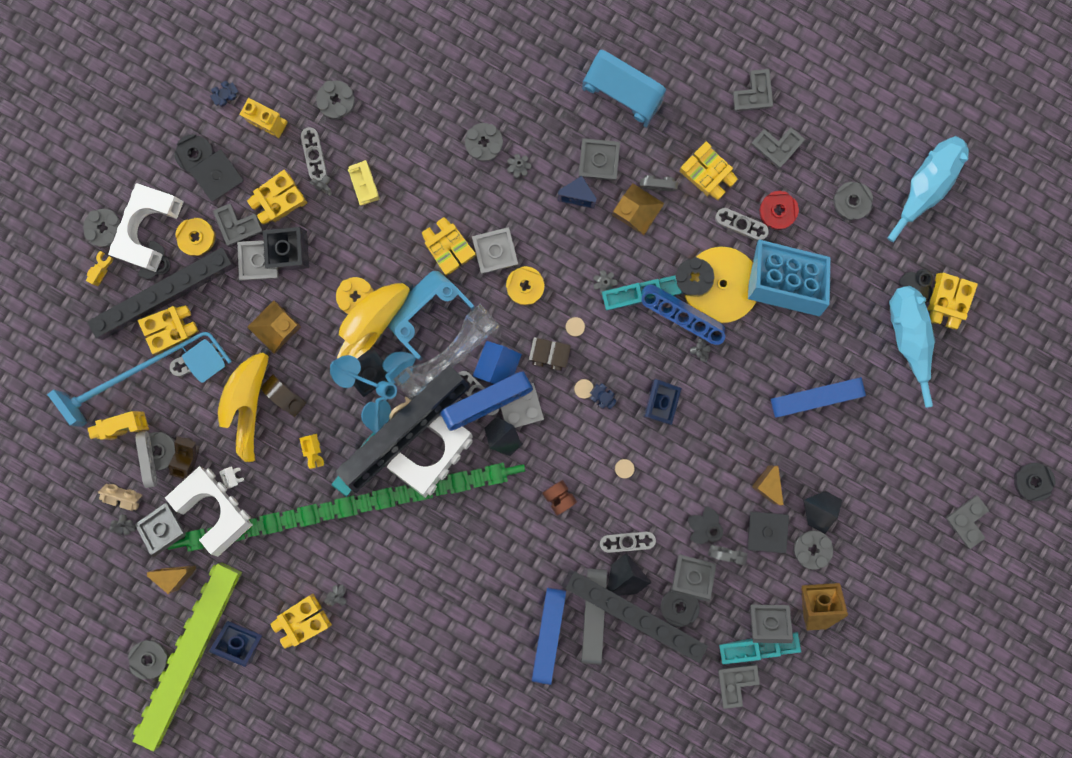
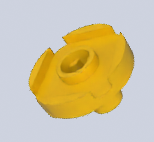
(206, 235)
(519, 276)
(347, 288)

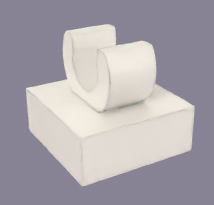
(228, 477)

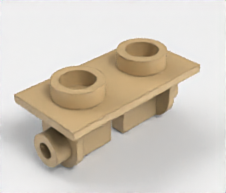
(111, 494)

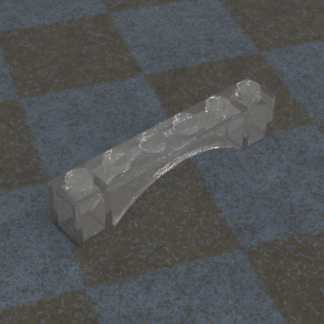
(475, 329)

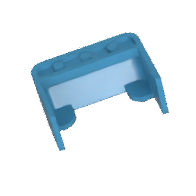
(625, 85)
(433, 284)

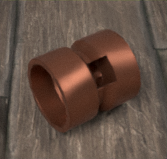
(559, 497)

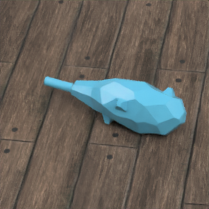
(933, 180)
(914, 334)

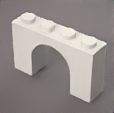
(141, 204)
(425, 478)
(232, 520)

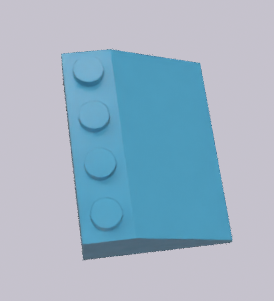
(790, 278)

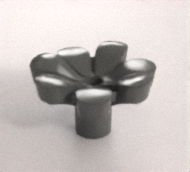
(518, 169)
(322, 184)
(604, 277)
(701, 350)
(123, 525)
(336, 596)

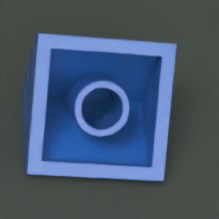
(496, 363)

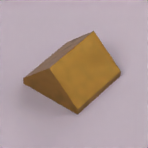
(770, 485)
(171, 578)

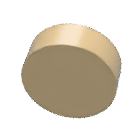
(575, 326)
(583, 388)
(624, 468)

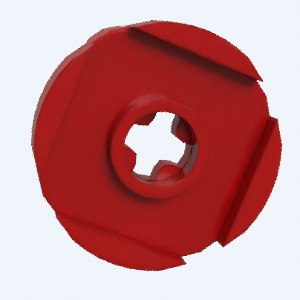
(785, 202)

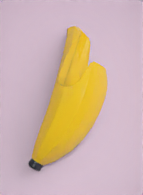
(371, 318)
(242, 394)

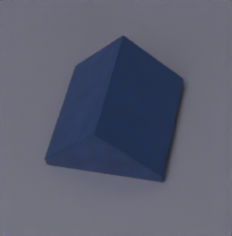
(577, 194)
(662, 402)
(236, 644)

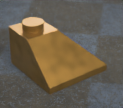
(637, 209)
(274, 326)
(822, 605)

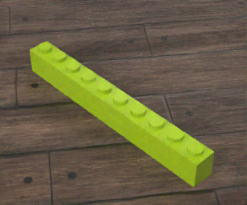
(187, 656)

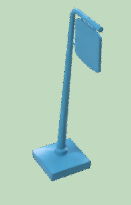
(201, 360)

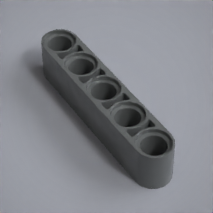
(593, 623)

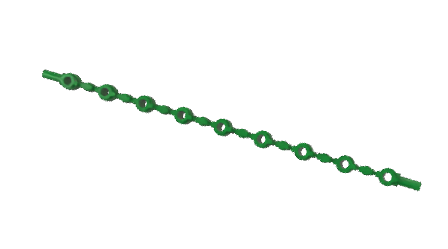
(348, 506)

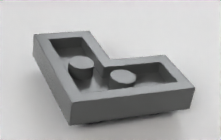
(758, 96)
(777, 151)
(234, 229)
(963, 521)
(732, 679)

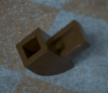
(283, 396)
(184, 458)

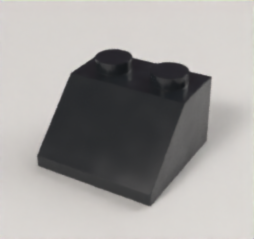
(286, 248)

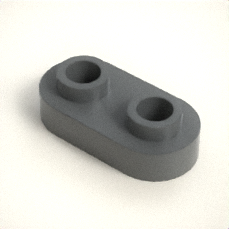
(665, 184)

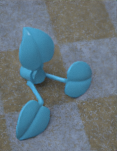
(346, 370)

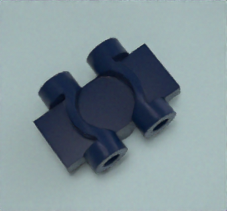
(225, 94)
(606, 398)

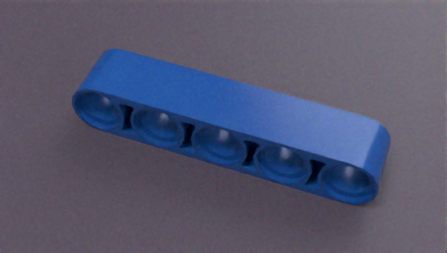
(688, 322)
(818, 397)
(486, 401)
(548, 636)

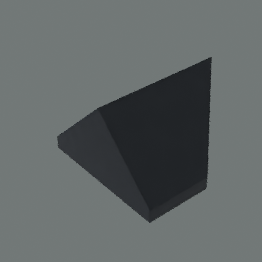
(502, 436)
(822, 510)
(626, 577)

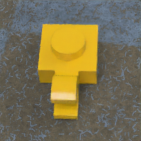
(97, 273)
(310, 448)

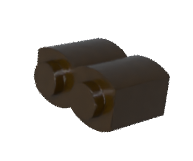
(549, 353)

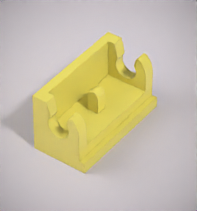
(363, 183)

